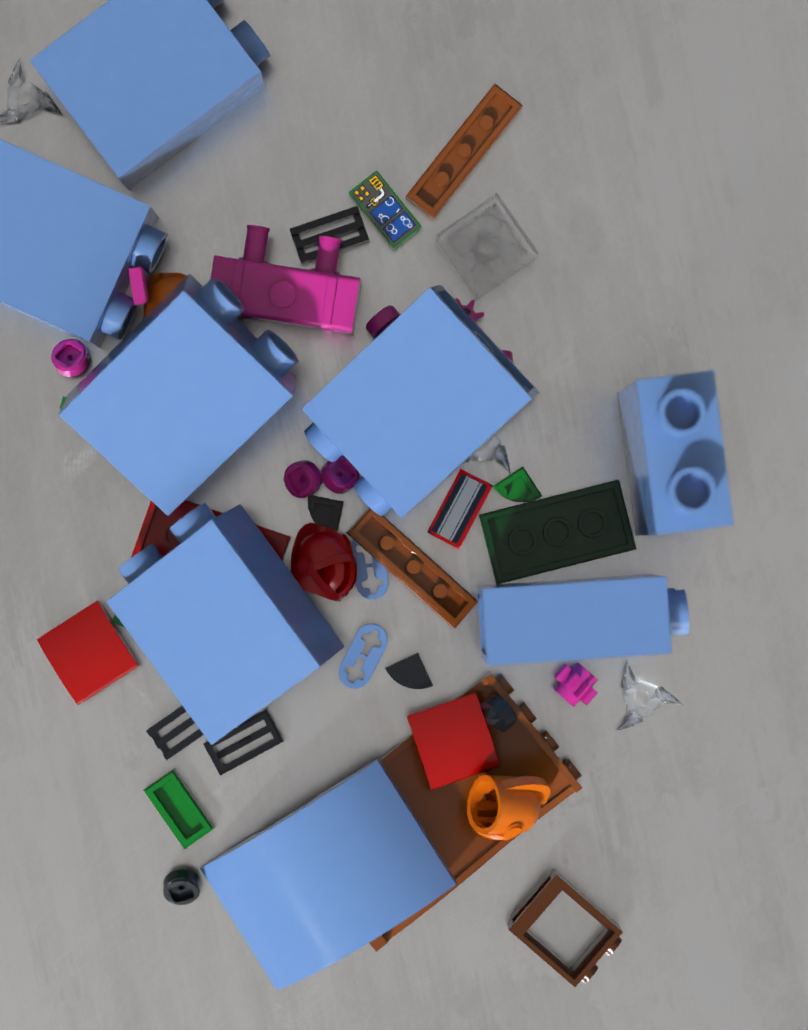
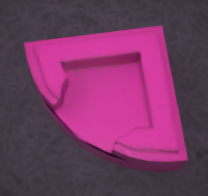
(139, 285)

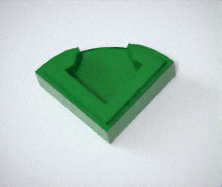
(518, 487)

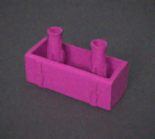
(289, 294)

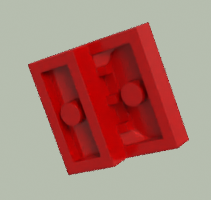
(87, 652)
(453, 741)

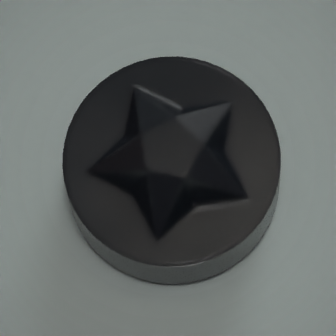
(498, 713)
(181, 887)

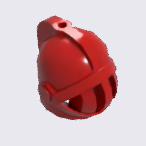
(323, 562)

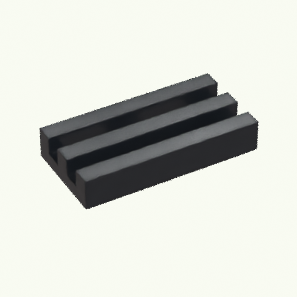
(325, 221)
(270, 727)
(161, 742)

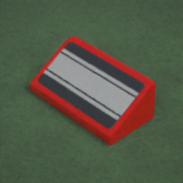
(460, 509)

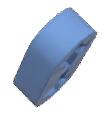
(379, 572)
(355, 652)

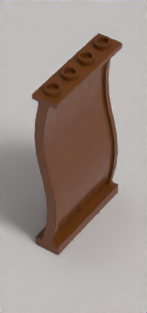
(444, 809)

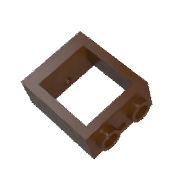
(538, 902)

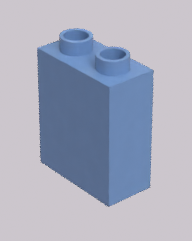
(151, 78)
(70, 246)
(182, 392)
(416, 403)
(675, 454)
(222, 619)
(579, 619)

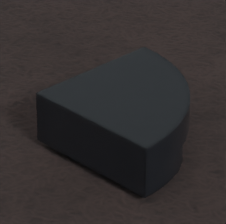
(325, 511)
(410, 673)

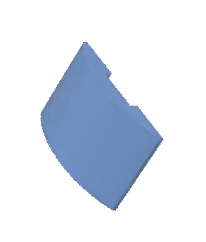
(329, 876)

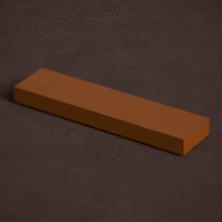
(464, 151)
(412, 567)

